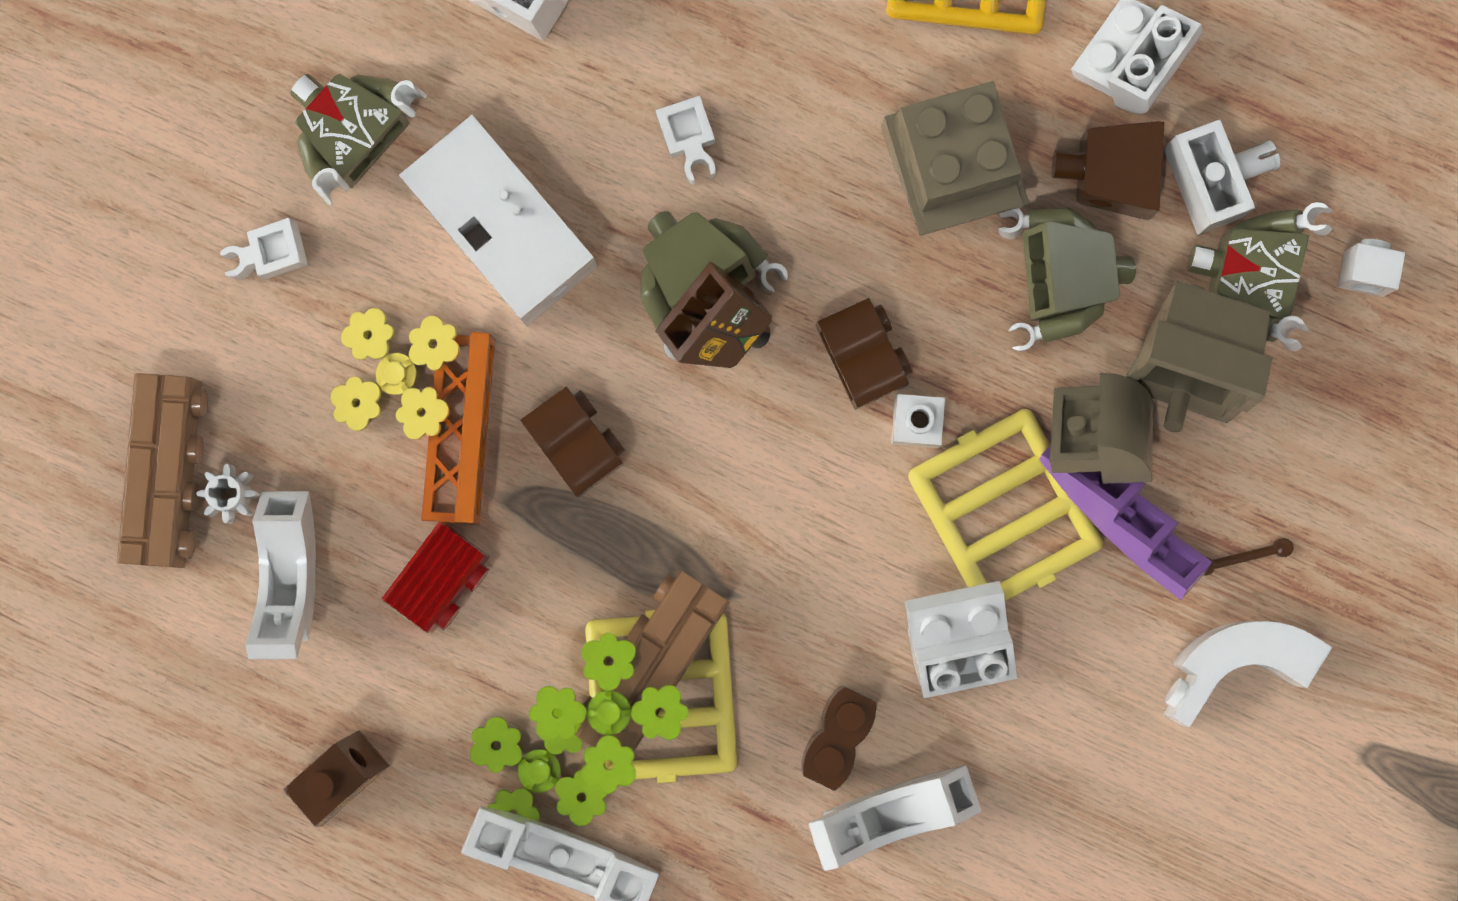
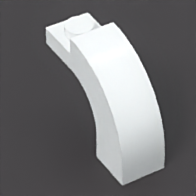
(286, 575)
(1272, 645)
(893, 814)

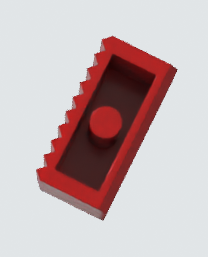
(437, 578)

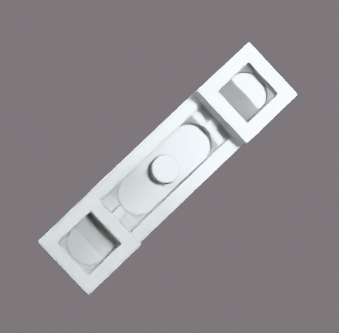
(557, 856)

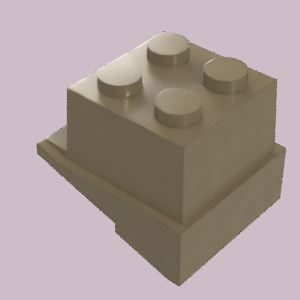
(955, 158)
(1204, 356)

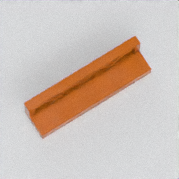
(473, 435)

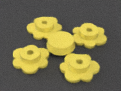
(395, 373)

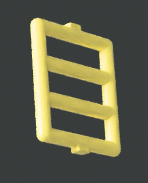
(943, 515)
(719, 715)

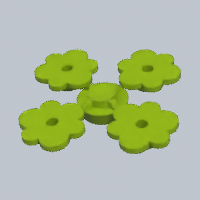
(608, 713)
(536, 771)

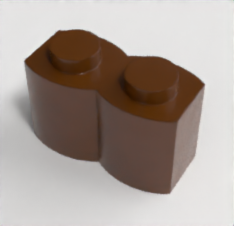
(863, 352)
(573, 441)
(832, 750)

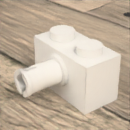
(1214, 176)

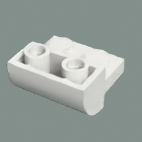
(1136, 53)
(960, 639)

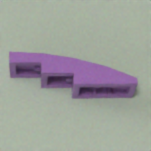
(1135, 527)

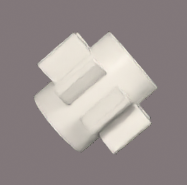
(223, 482)

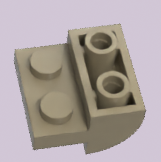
(1104, 430)

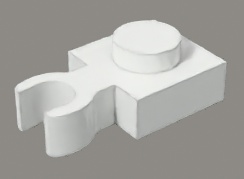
(686, 133)
(271, 251)

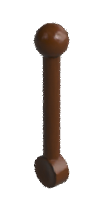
(1281, 547)

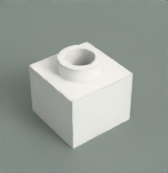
(1371, 268)
(906, 433)

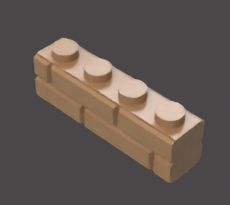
(160, 470)
(664, 646)

